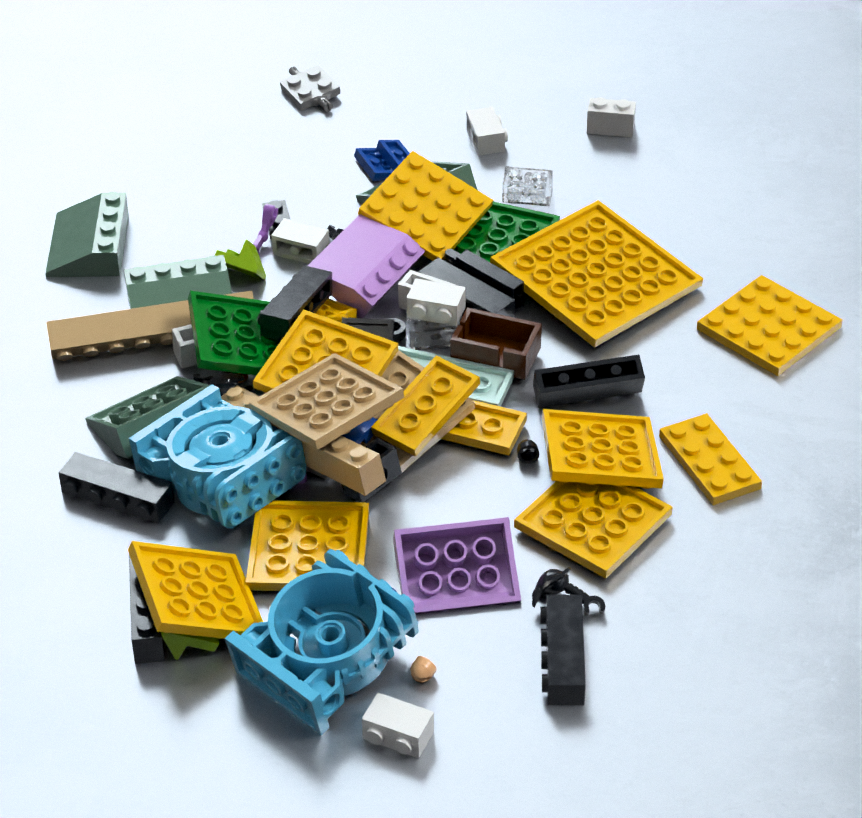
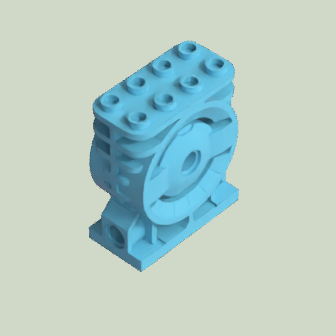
(220, 457)
(318, 610)

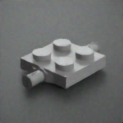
(310, 88)

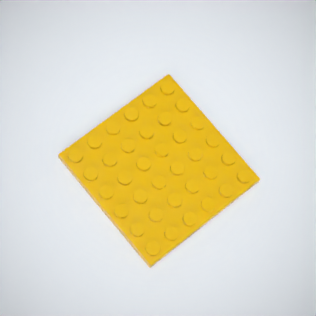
(597, 272)

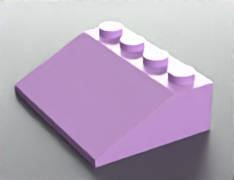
(367, 262)
(457, 565)

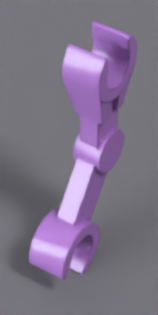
(268, 218)

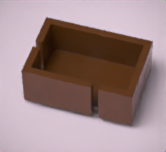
(497, 341)

